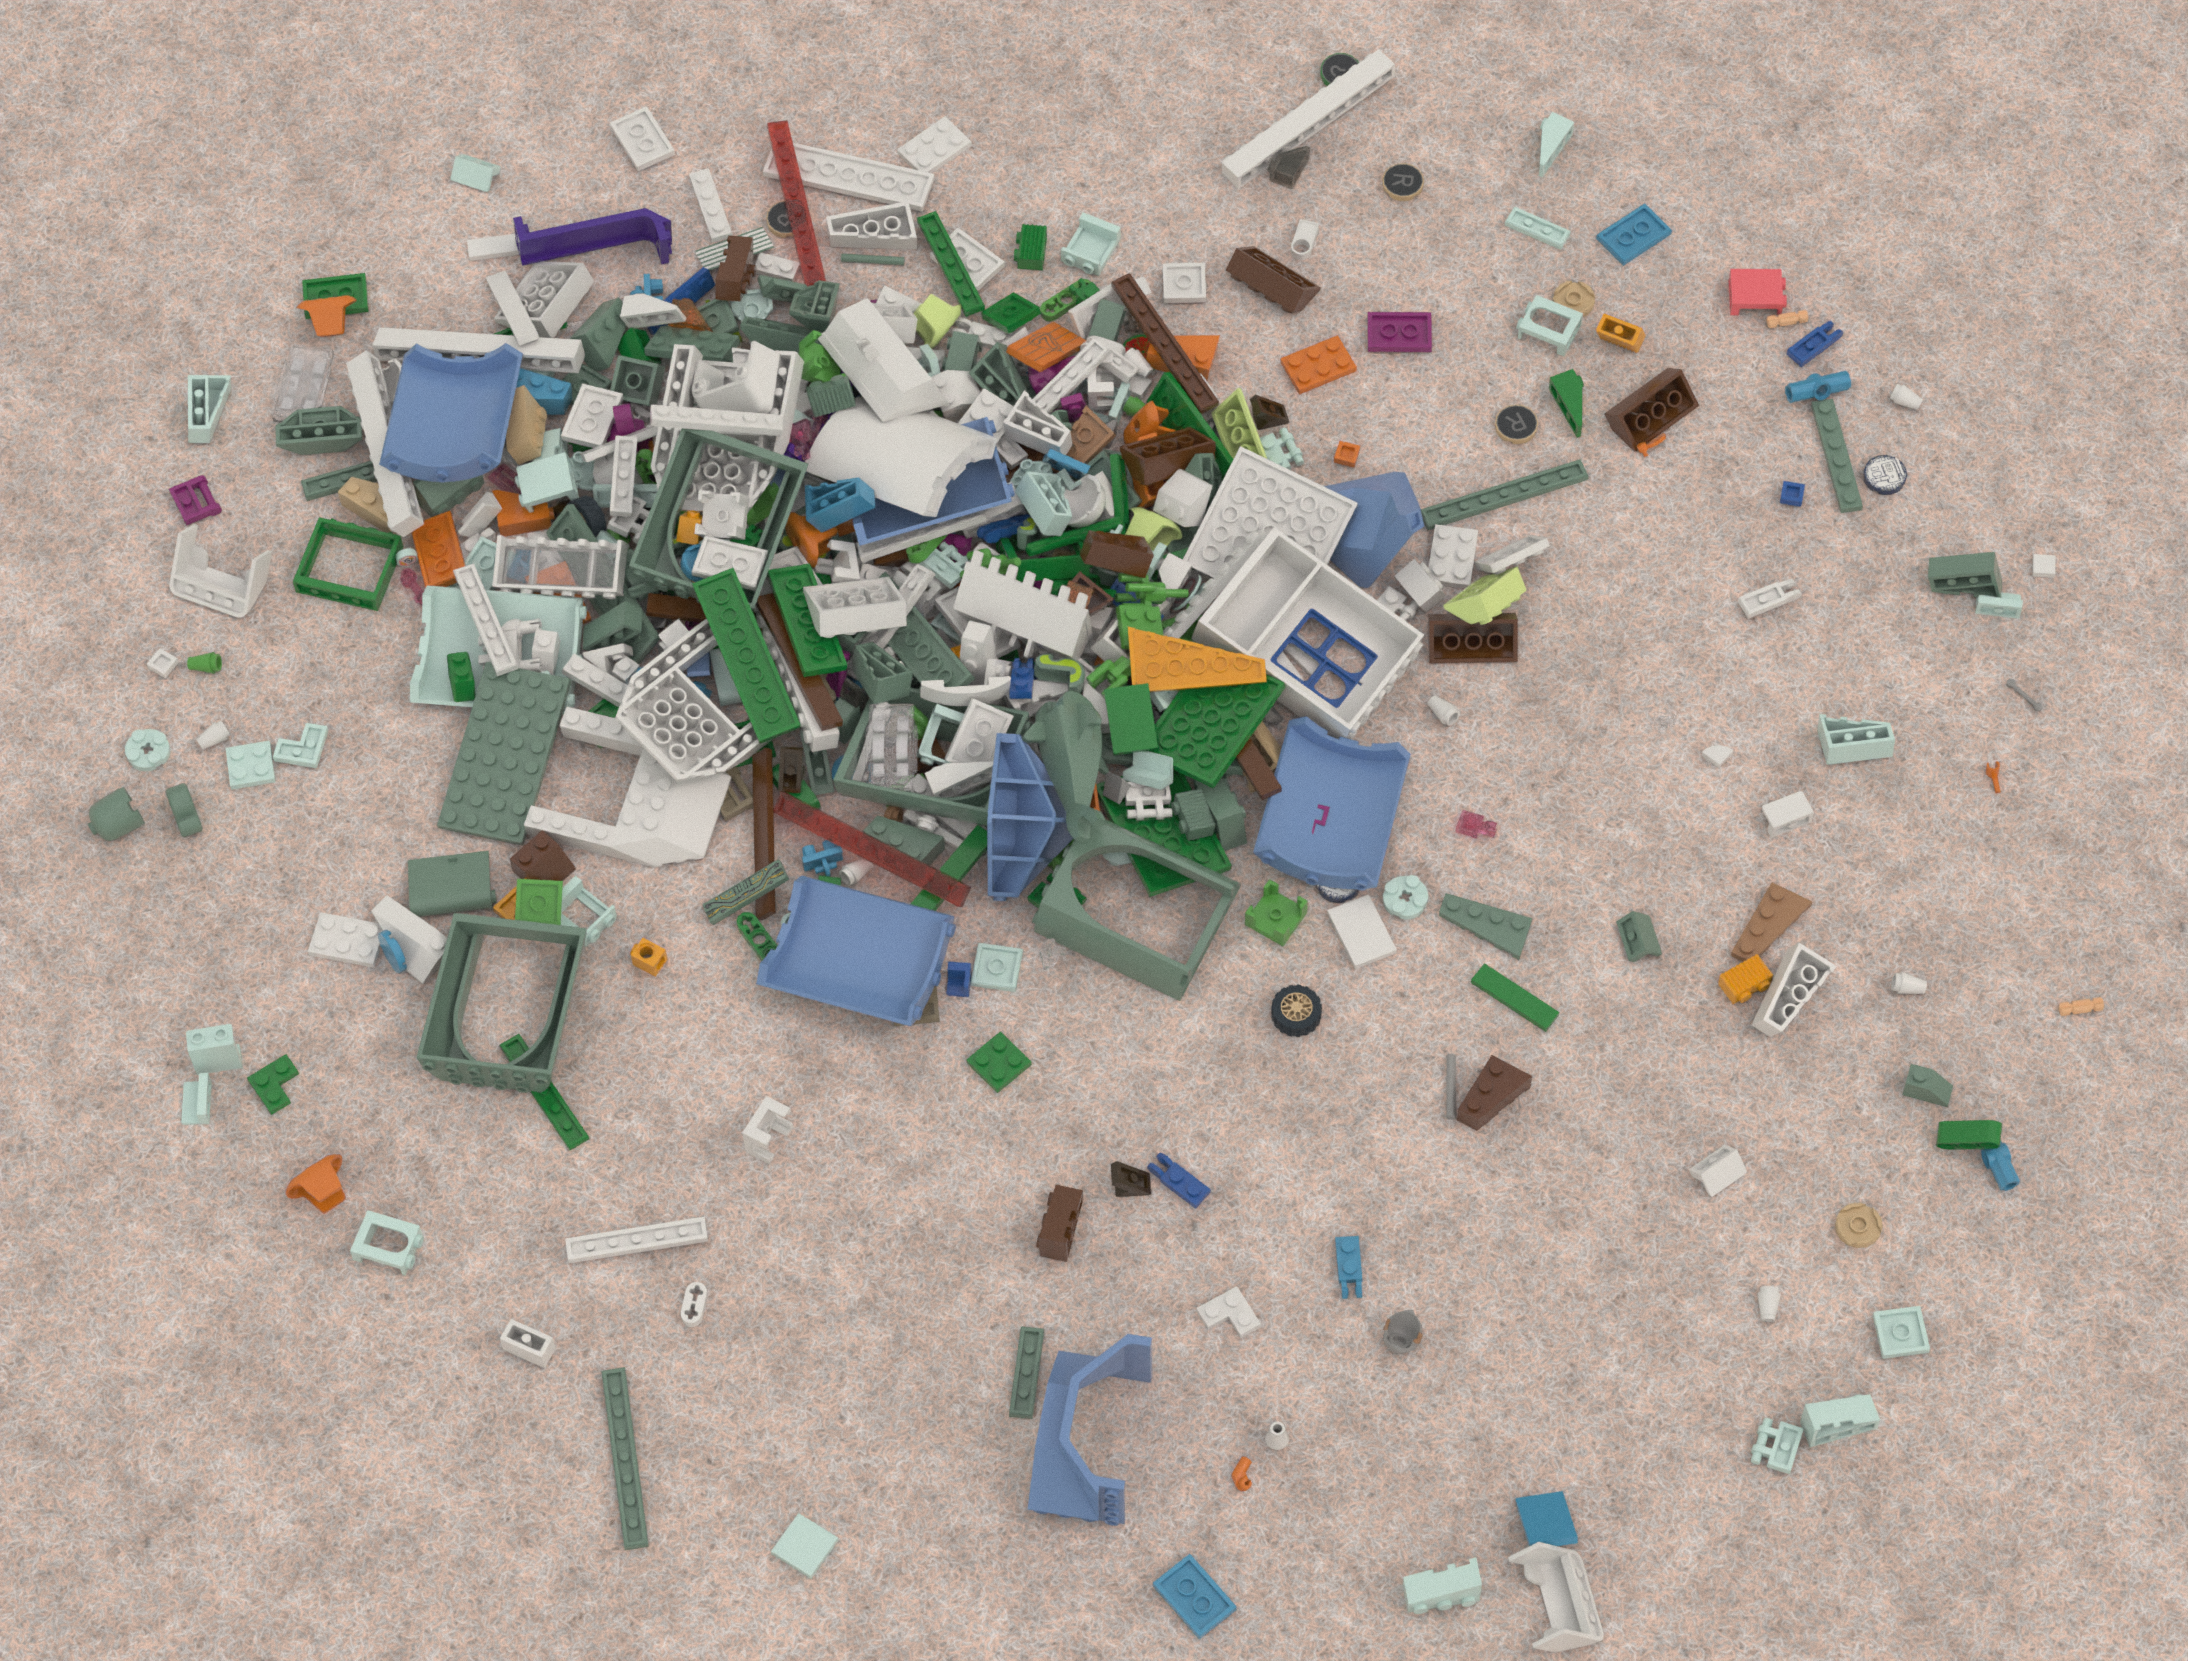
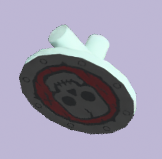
(1192, 585)

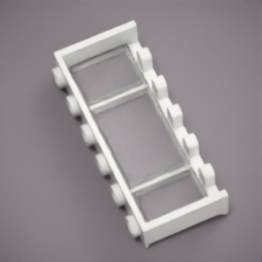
(560, 567)

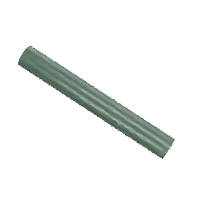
(873, 259)

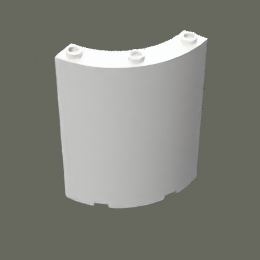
(900, 459)

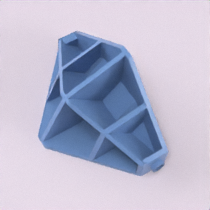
(1379, 526)
(1023, 818)

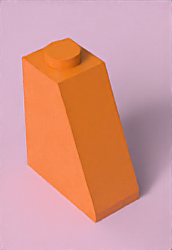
(516, 519)

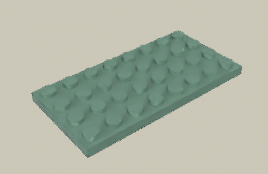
(504, 754)

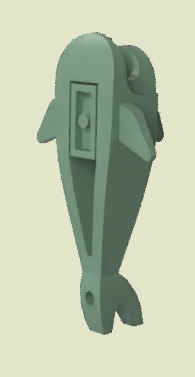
(1072, 753)

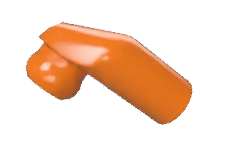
(1239, 1474)

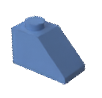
(701, 667)

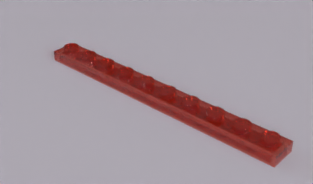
(795, 202)
(872, 849)

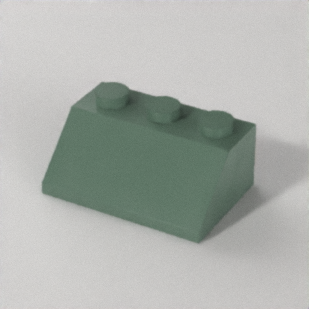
(441, 497)

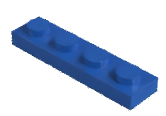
(692, 289)

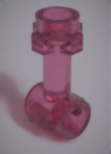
(816, 427)
(408, 579)

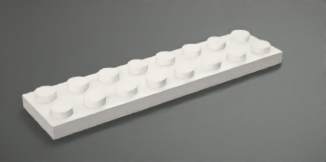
(858, 177)

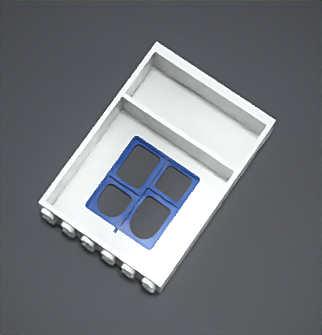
(1273, 601)

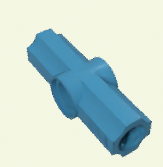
(1818, 386)
(2000, 1164)

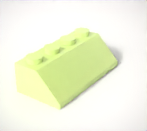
(1236, 425)
(1487, 596)

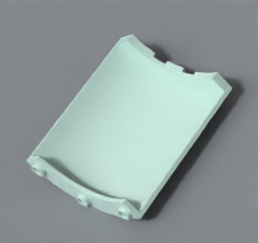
(453, 630)

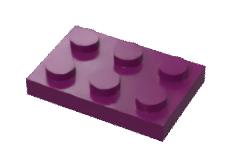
(1399, 331)

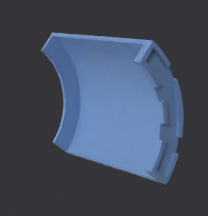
(450, 414)
(975, 489)
(1363, 797)
(858, 951)

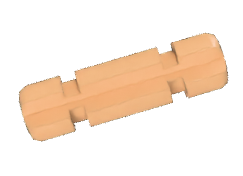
(1787, 319)
(2081, 1006)

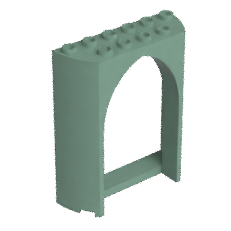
(654, 552)
(966, 808)
(1067, 922)
(442, 1044)

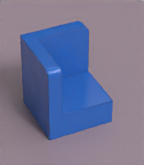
(959, 979)

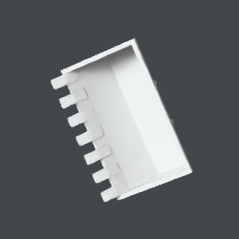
(1024, 610)

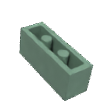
(613, 627)

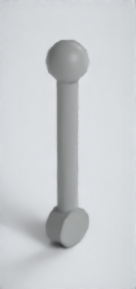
(2011, 684)

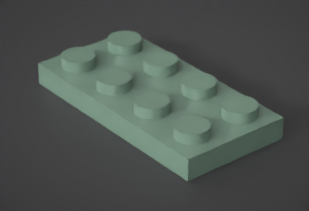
(711, 344)

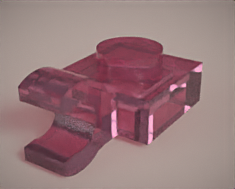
(800, 436)
(1473, 824)

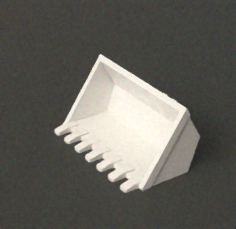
(879, 363)

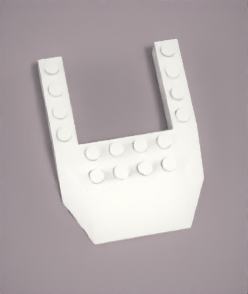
(718, 468)
(677, 718)
(660, 816)

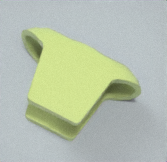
(935, 319)
(1153, 527)

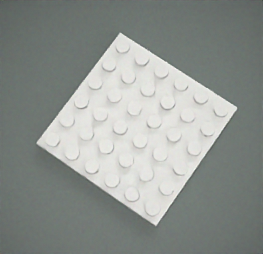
(1266, 496)

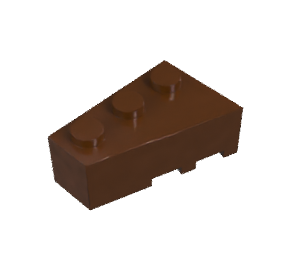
(1491, 1092)

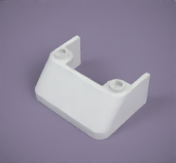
(750, 391)
(210, 587)
(1565, 1596)

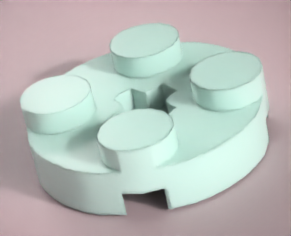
(141, 739)
(1405, 885)

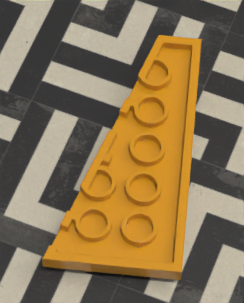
(1182, 664)

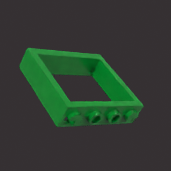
(1049, 567)
(340, 593)

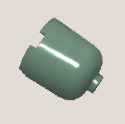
(113, 816)

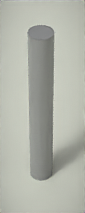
(1451, 1086)

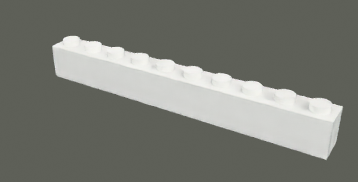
(1308, 118)
(538, 355)
(375, 411)
(812, 734)

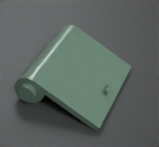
(450, 884)

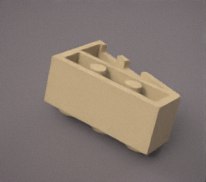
(525, 427)
(365, 501)

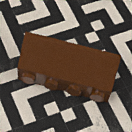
(1272, 279)
(1652, 408)
(1164, 454)
(1461, 642)

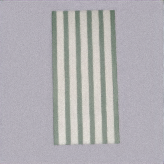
(713, 254)

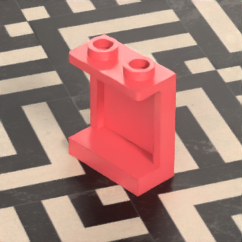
(1756, 290)

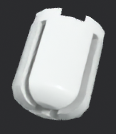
(926, 601)

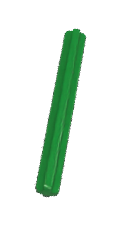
(1071, 536)

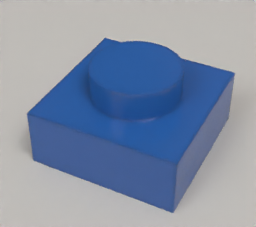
(1792, 493)

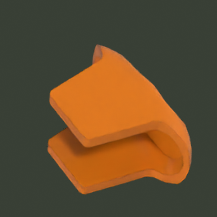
(328, 314)
(1147, 421)
(808, 538)
(319, 1184)

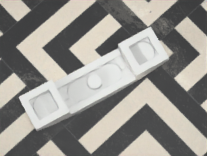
(961, 695)

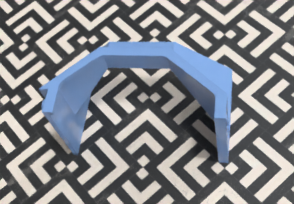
(1059, 1475)

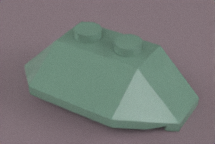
(815, 305)
(775, 334)
(319, 430)
(1207, 469)

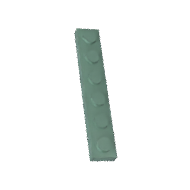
(1836, 456)

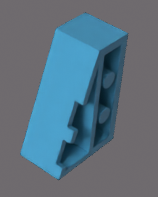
(549, 392)
(837, 503)

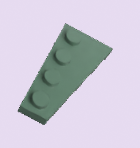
(1500, 927)

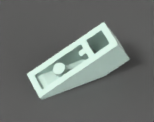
(1554, 136)

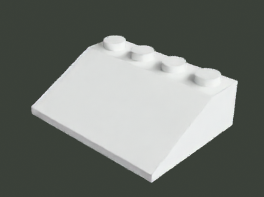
(551, 294)
(855, 607)

